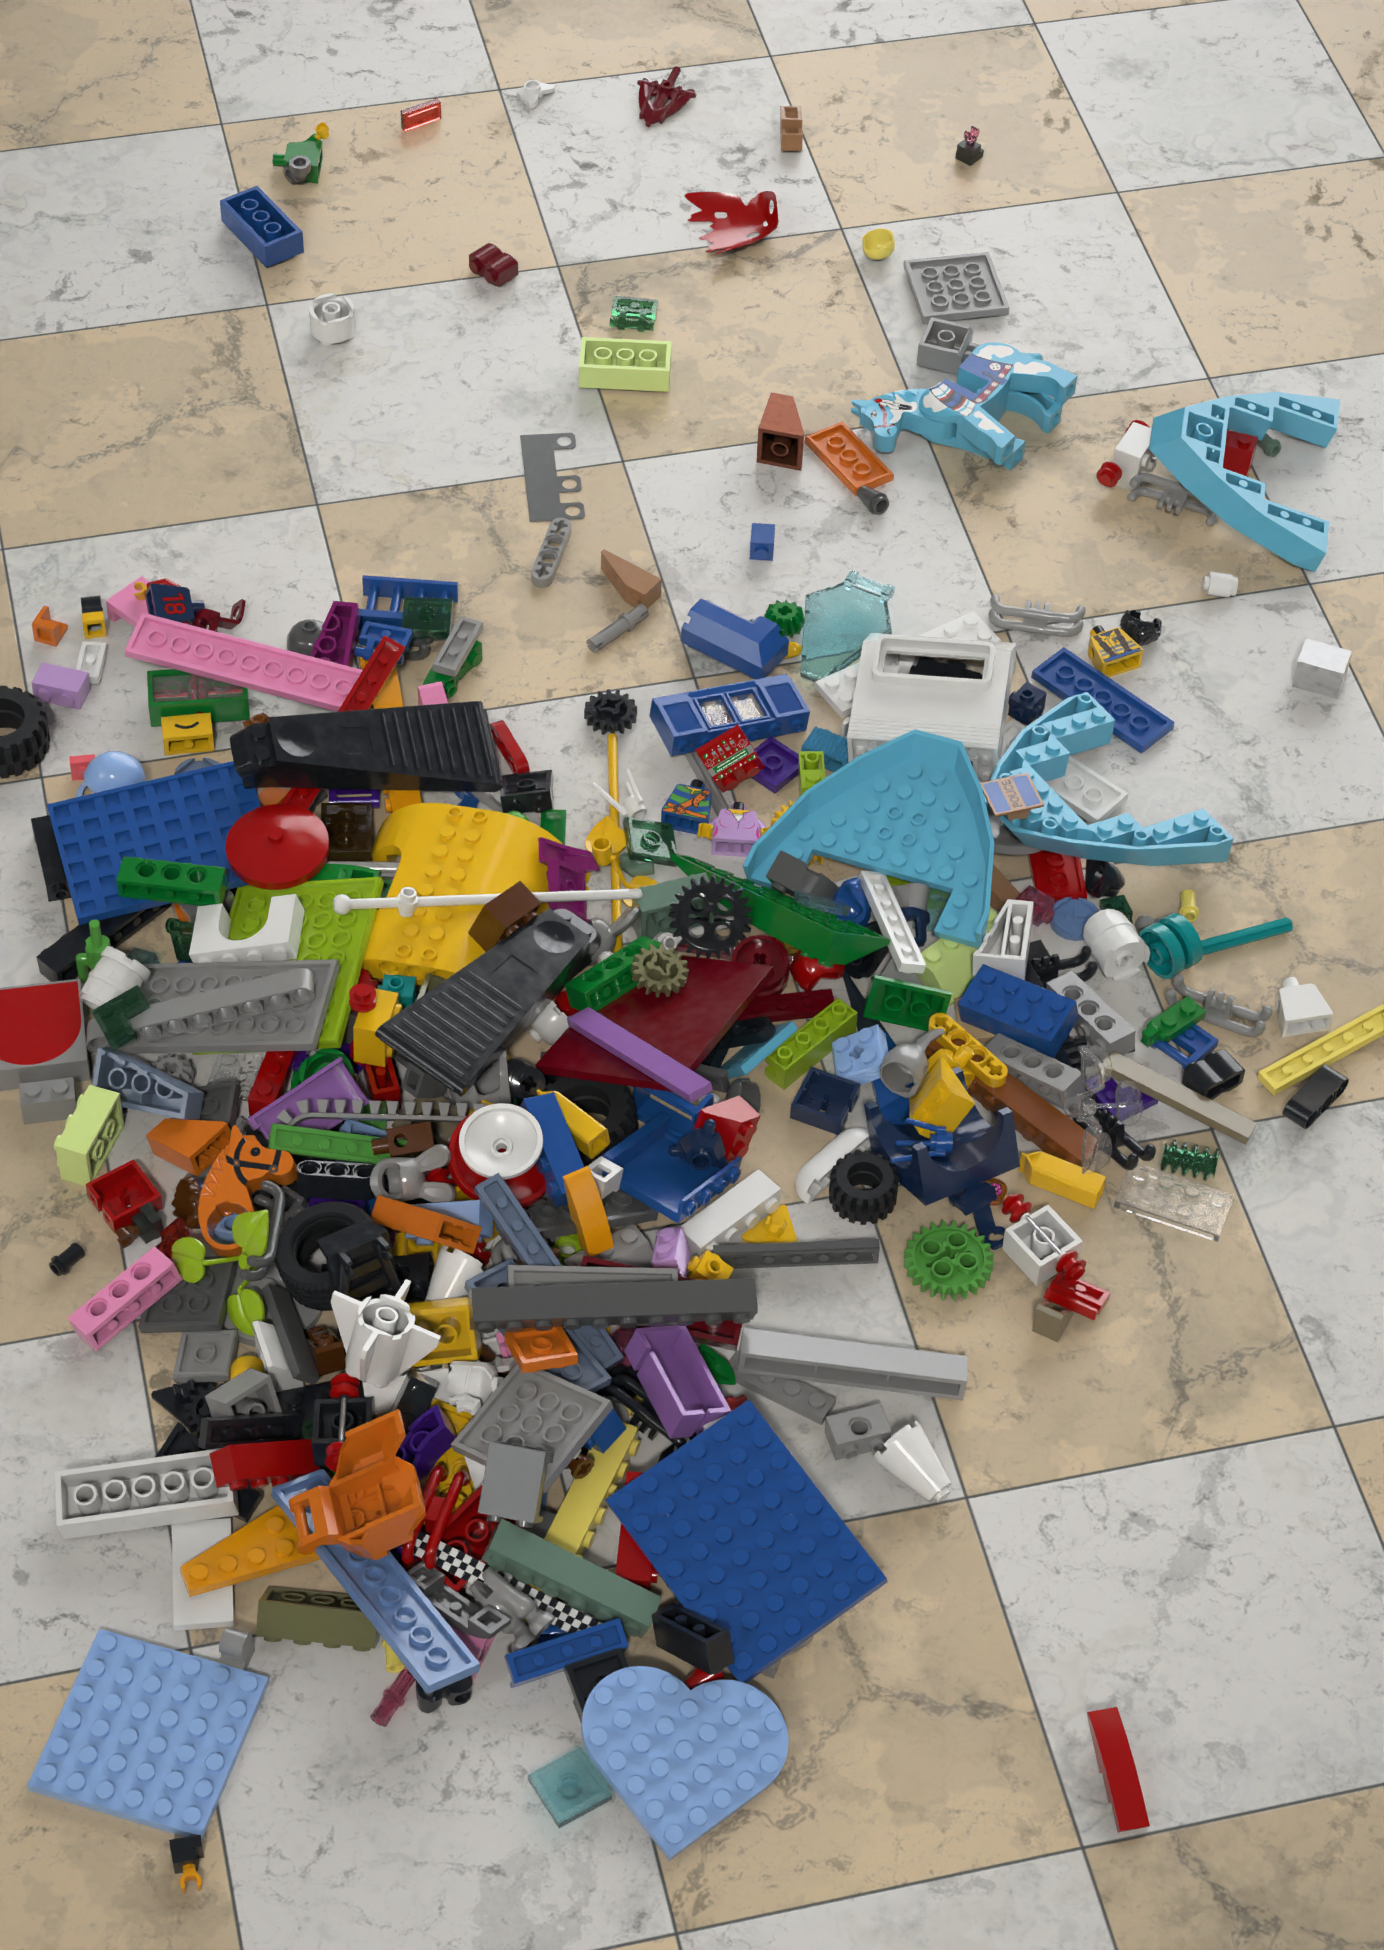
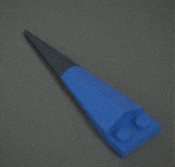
(892, 1106)

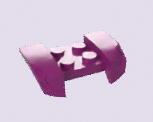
(566, 872)

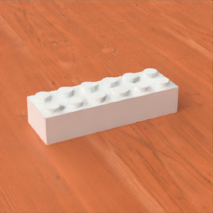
(140, 1495)

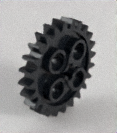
(711, 893)

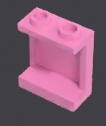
(126, 605)

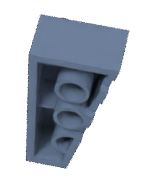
(145, 1086)

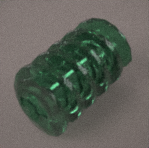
(1189, 1159)

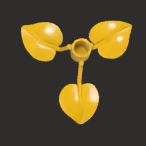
(606, 841)

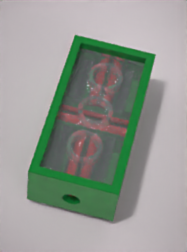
(183, 693)

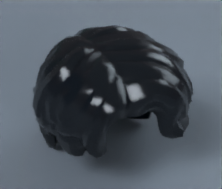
(1140, 631)

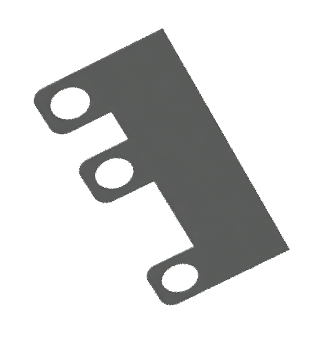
(542, 479)

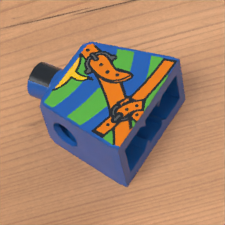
(687, 807)

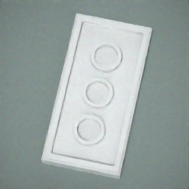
(207, 1609)

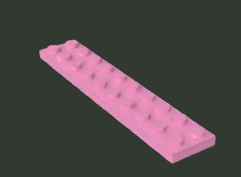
(241, 662)

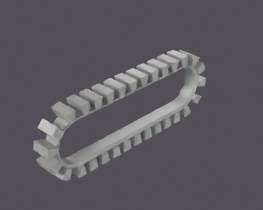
(375, 1107)

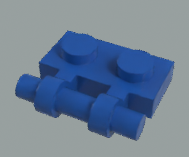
(374, 632)

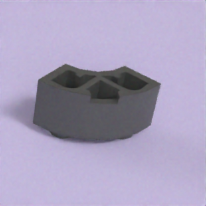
(792, 874)

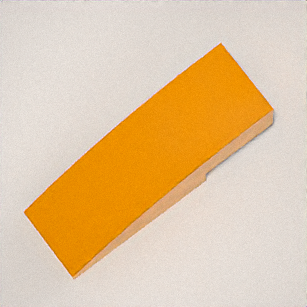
(587, 1212)

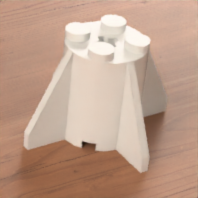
(380, 1336)

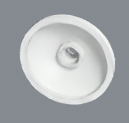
(497, 1128)

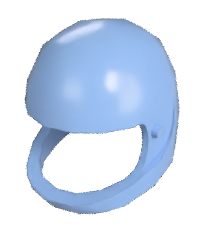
(111, 771)

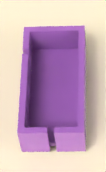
(676, 1379)

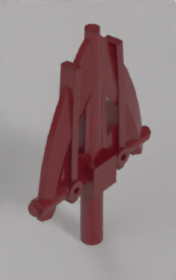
(666, 90)

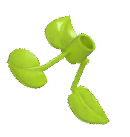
(250, 1232)

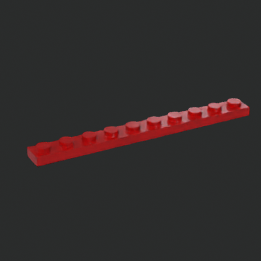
(359, 698)

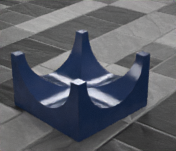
(976, 1154)

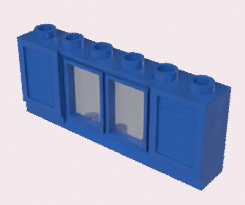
(758, 706)

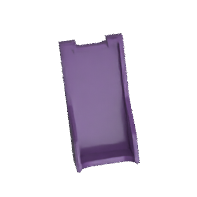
(328, 1083)

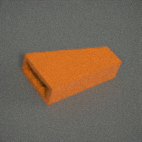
(425, 1224)

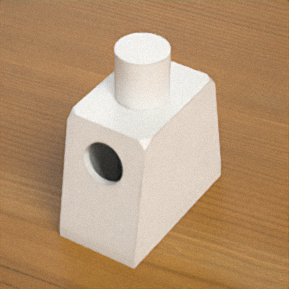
(1301, 1009)

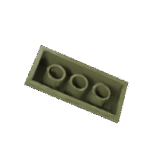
(314, 1617)

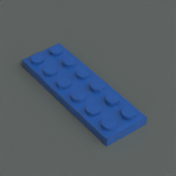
(1135, 719)

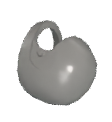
(491, 1086)

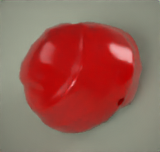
(808, 972)

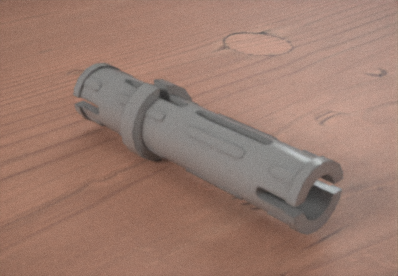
(624, 623)

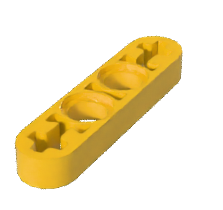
(980, 1068)

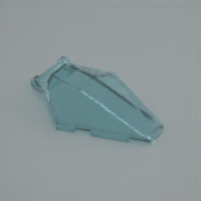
(839, 623)

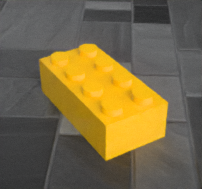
(450, 1321)

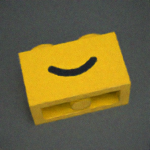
(187, 734)

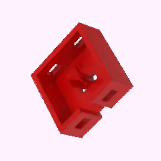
(130, 1186)

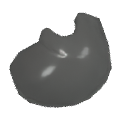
(747, 1090)

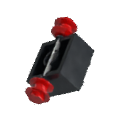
(336, 1417)

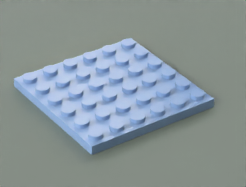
(149, 1734)

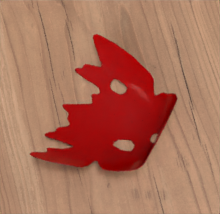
(740, 219)

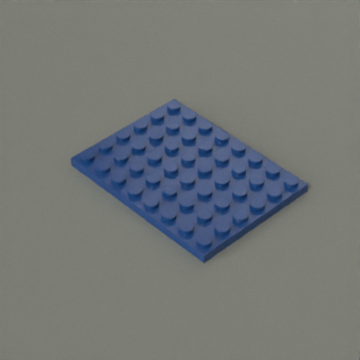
(158, 819)
(746, 1540)

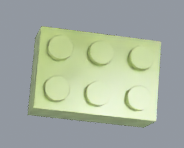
(89, 1135)

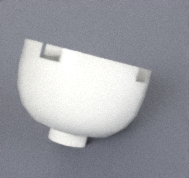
(549, 1025)

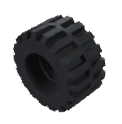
(861, 1204)

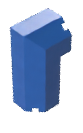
(740, 643)

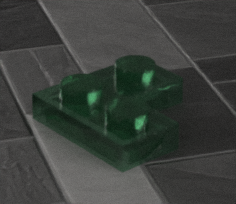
(114, 1016)

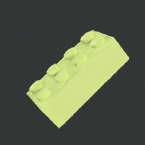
(625, 364)

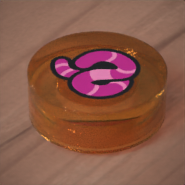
(1001, 1190)

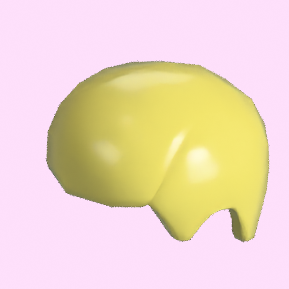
(878, 243)

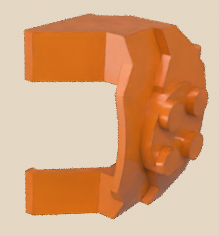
(371, 1498)

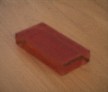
(420, 114)

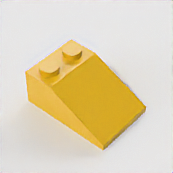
(940, 1099)

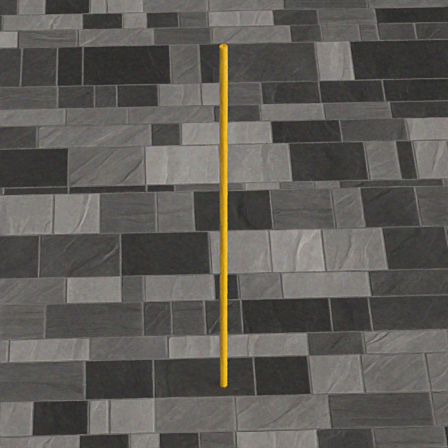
(616, 906)

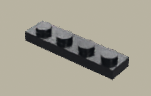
(246, 1429)

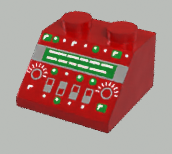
(730, 758)

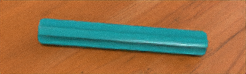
(1246, 935)

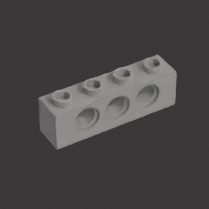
(1096, 1018)
(1037, 1071)

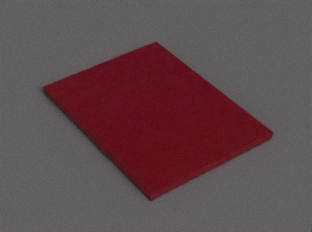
(678, 1025)

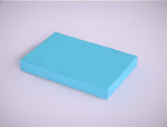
(751, 1055)

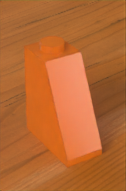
(189, 1143)

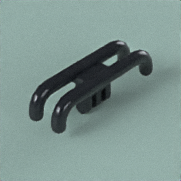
(1049, 970)
(1118, 1137)
(642, 1411)

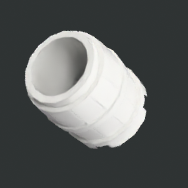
(1115, 944)
(112, 977)

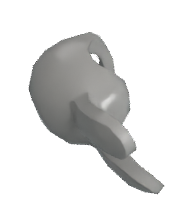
(610, 932)
(907, 1064)
(408, 1177)

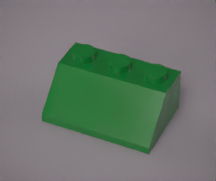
(904, 1002)

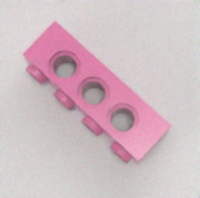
(125, 1298)

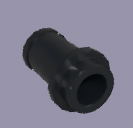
(60, 1264)

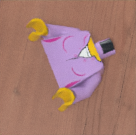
(733, 831)

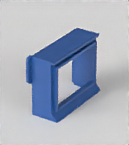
(649, 1108)

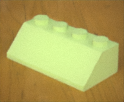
(950, 964)

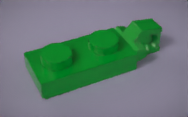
(1173, 1022)

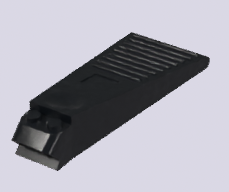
(372, 749)
(488, 1003)

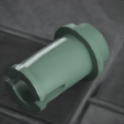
(1271, 446)

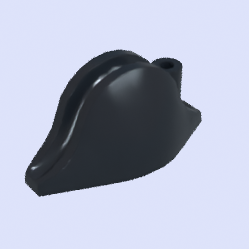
(1103, 878)

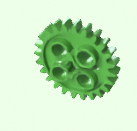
(952, 1252)

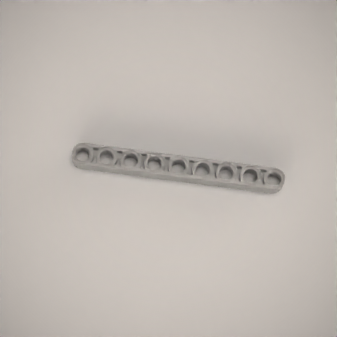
(214, 1007)

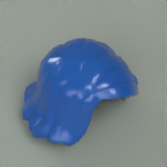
(853, 896)

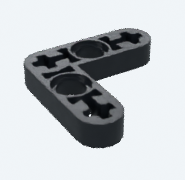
(740, 1034)

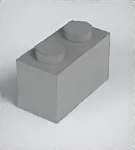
(47, 1100)

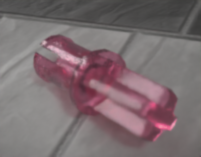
(392, 1698)

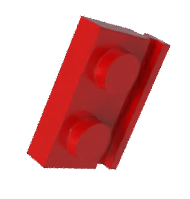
(1077, 1296)

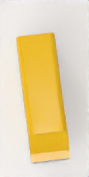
(586, 1132)
(1062, 1178)

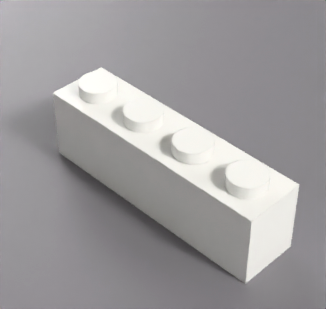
(732, 1213)

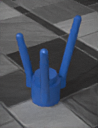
(940, 1142)

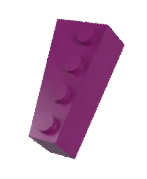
(338, 634)

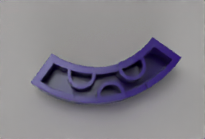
(427, 1441)

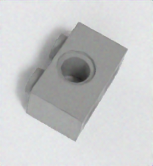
(869, 1421)

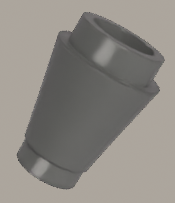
(874, 500)

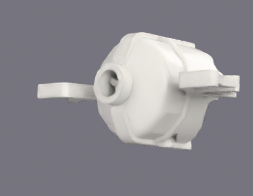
(474, 1382)

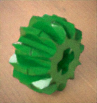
(787, 616)

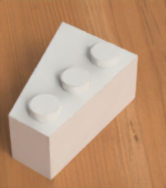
(1008, 940)

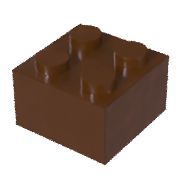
(504, 916)

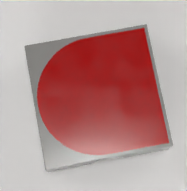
(42, 1033)

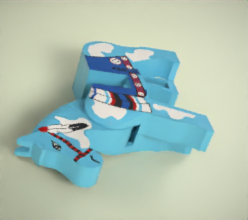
(969, 412)

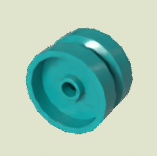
(1172, 945)

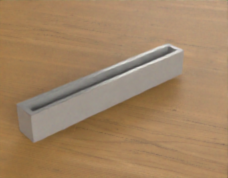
(853, 1364)

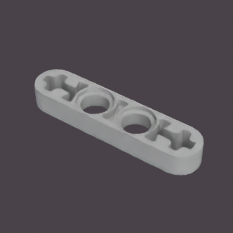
(554, 553)

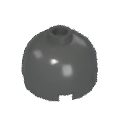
(303, 636)

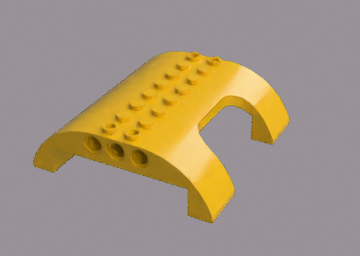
(442, 854)

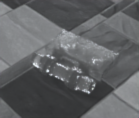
(229, 1068)

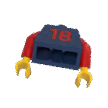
(168, 600)

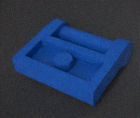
(1194, 1040)

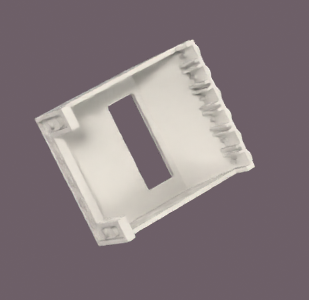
(944, 706)

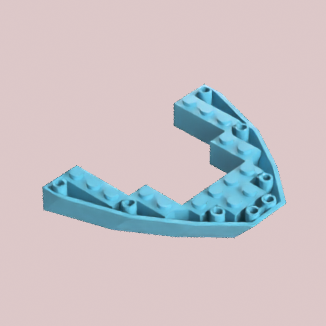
(1193, 449)
(1044, 753)

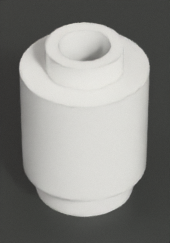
(1220, 584)

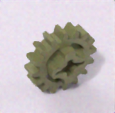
(660, 970)

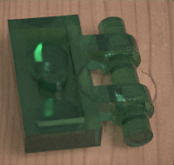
(633, 308)

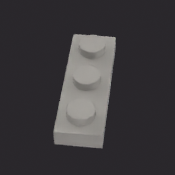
(457, 646)

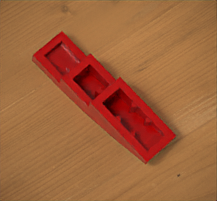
(1118, 1769)

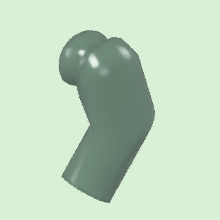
(633, 868)

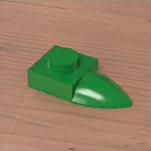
(718, 1366)

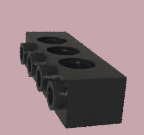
(413, 1267)

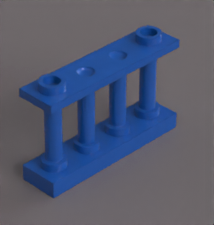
(398, 589)

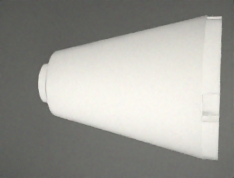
(451, 1273)
(915, 1463)

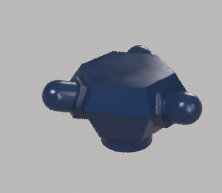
(701, 1147)

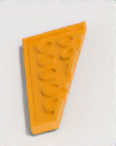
(249, 1553)

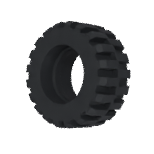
(31, 740)
(604, 1099)

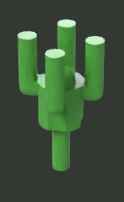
(94, 946)

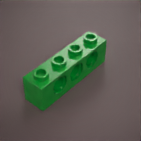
(171, 881)
(607, 978)

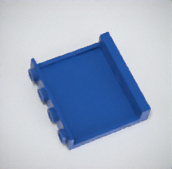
(664, 1180)

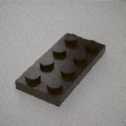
(348, 830)

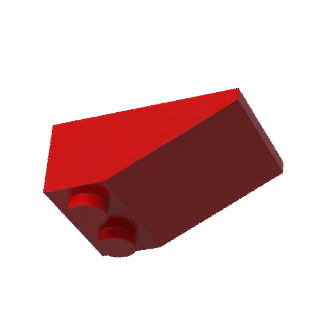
(1239, 452)

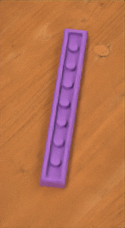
(640, 1054)

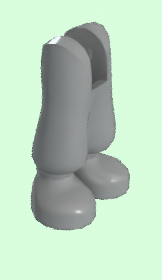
(513, 1605)

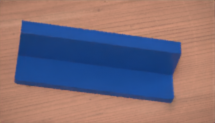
(553, 1655)

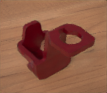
(212, 618)

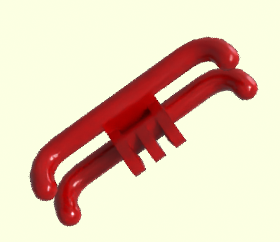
(437, 1514)

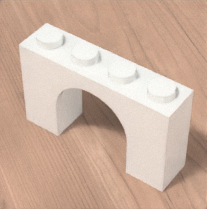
(274, 942)

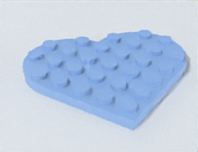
(682, 1753)

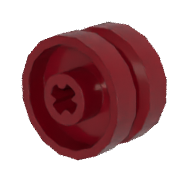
(765, 951)

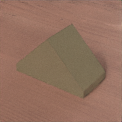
(1051, 1320)

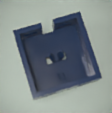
(817, 1092)

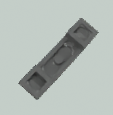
(455, 1608)

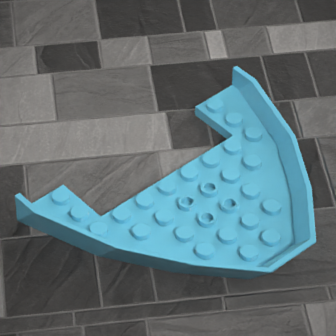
(900, 813)

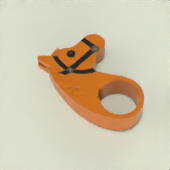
(233, 1180)

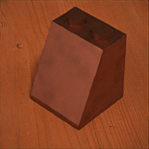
(780, 434)

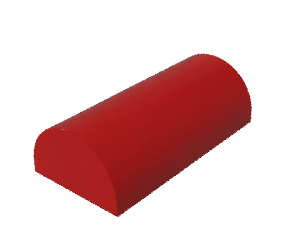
(468, 1533)

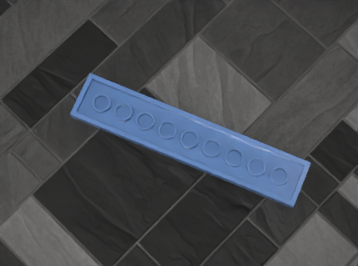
(390, 1603)

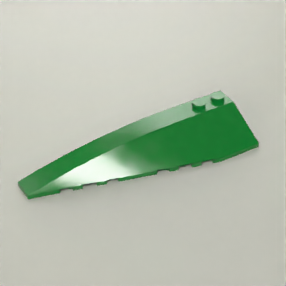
(805, 928)

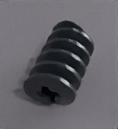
(524, 1079)

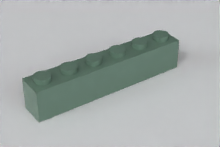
(570, 1578)

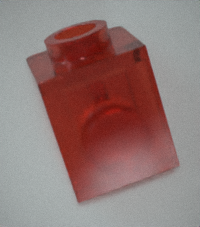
(174, 1231)

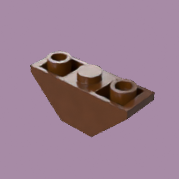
(326, 1350)

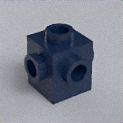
(1027, 703)

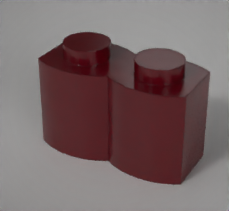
(493, 264)

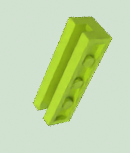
(810, 1043)

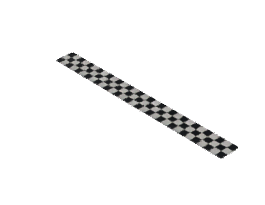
(472, 1570)

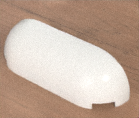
(815, 1174)

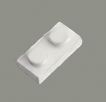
(92, 659)

